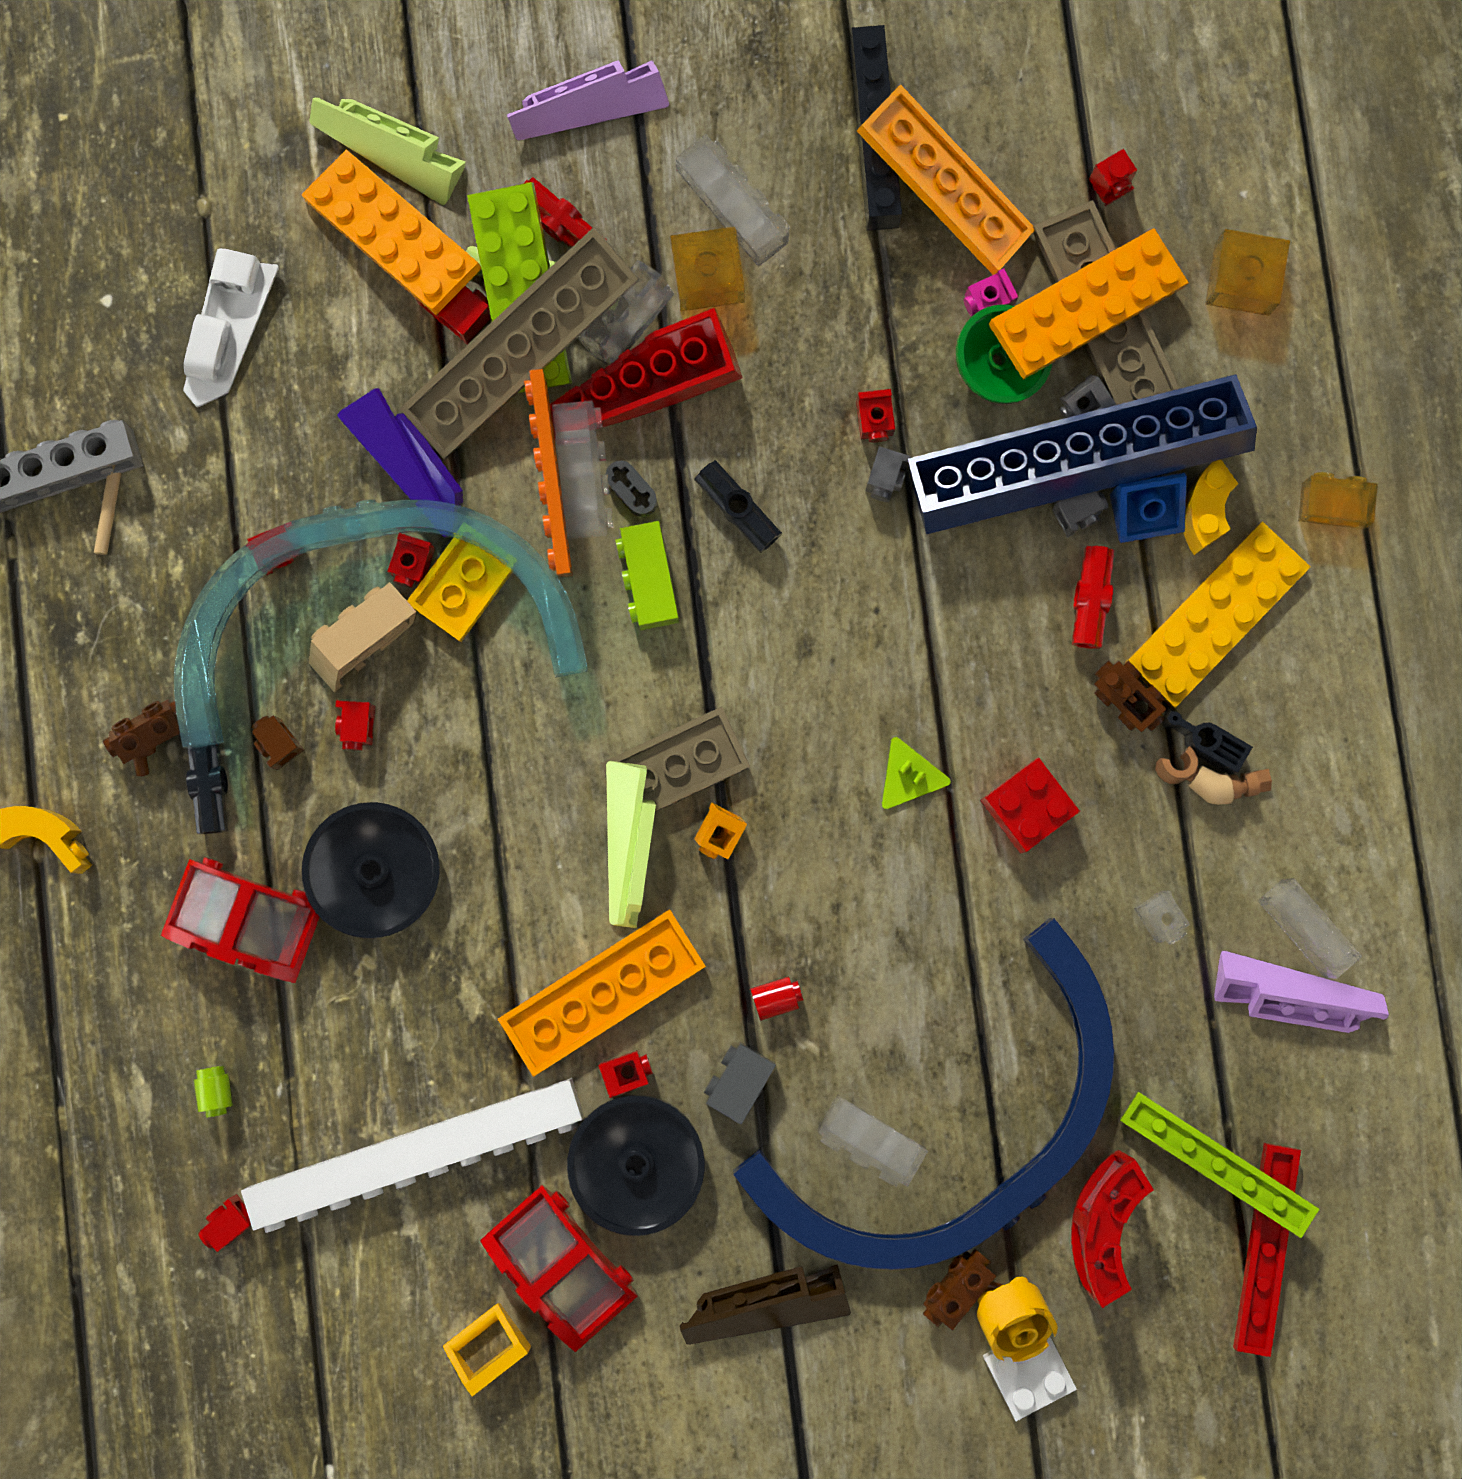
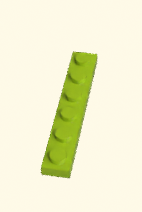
(1219, 1164)

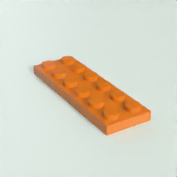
(546, 461)

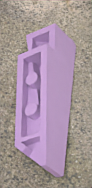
(590, 99)
(1294, 996)

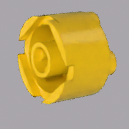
(1016, 1320)

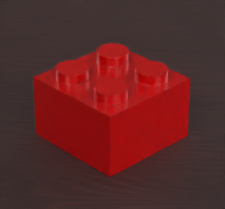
(1030, 805)

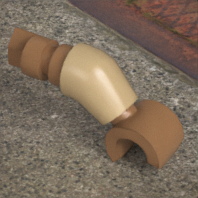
(1211, 785)

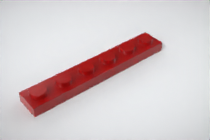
(1265, 1261)

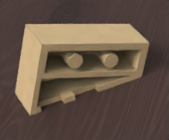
(359, 634)

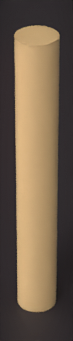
(107, 513)

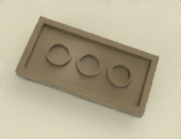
(687, 758)

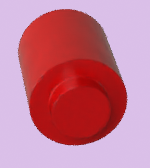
(776, 998)

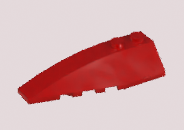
(661, 370)

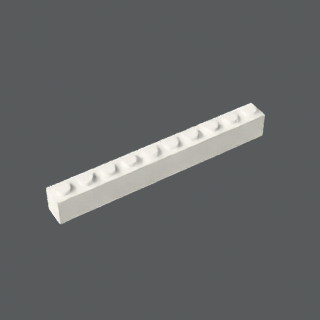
(413, 1154)

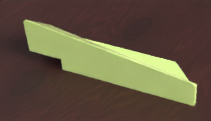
(390, 145)
(629, 840)

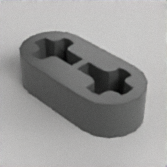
(637, 483)

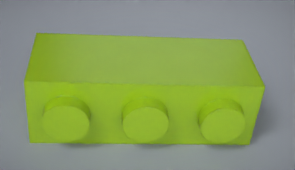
(647, 576)

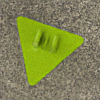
(909, 775)

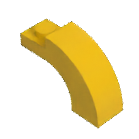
(50, 827)

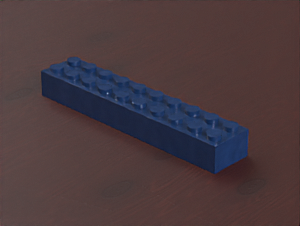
(1083, 454)

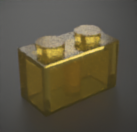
(1338, 501)

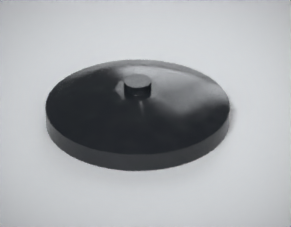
(370, 870)
(636, 1165)

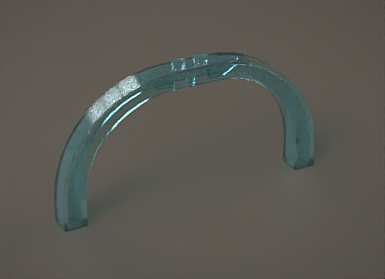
(208, 617)

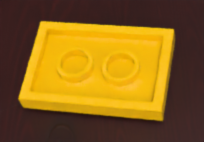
(459, 587)

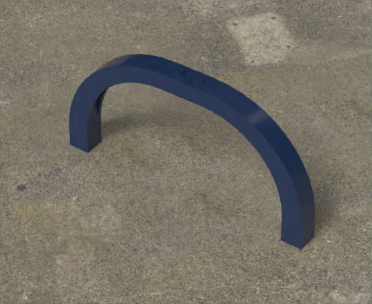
(1015, 1194)

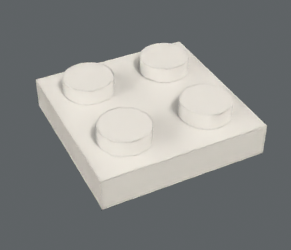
(1031, 1382)

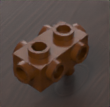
(1121, 687)
(140, 736)
(959, 1289)

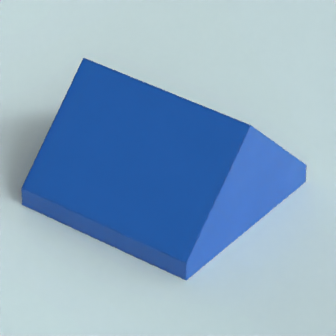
(1150, 507)

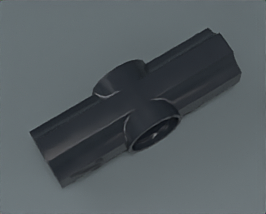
(723, 491)
(207, 788)

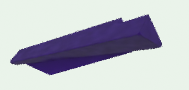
(400, 450)

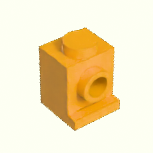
(731, 830)

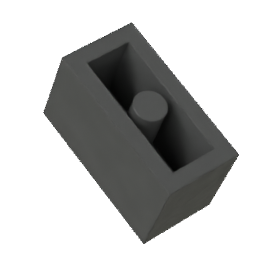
(739, 1083)

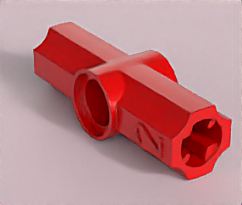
(559, 216)
(1093, 597)

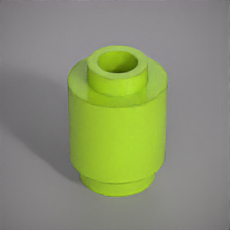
(213, 1091)

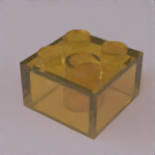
(707, 268)
(1247, 272)

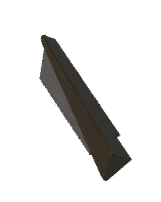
(767, 1304)

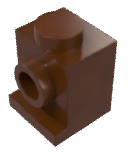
(275, 741)

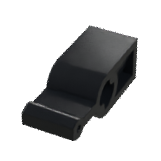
(1223, 750)

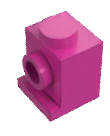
(1000, 287)

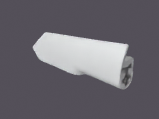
(226, 324)

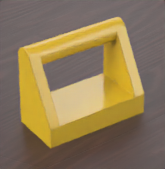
(495, 1367)

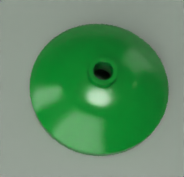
(977, 368)

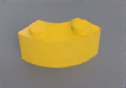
(1206, 506)

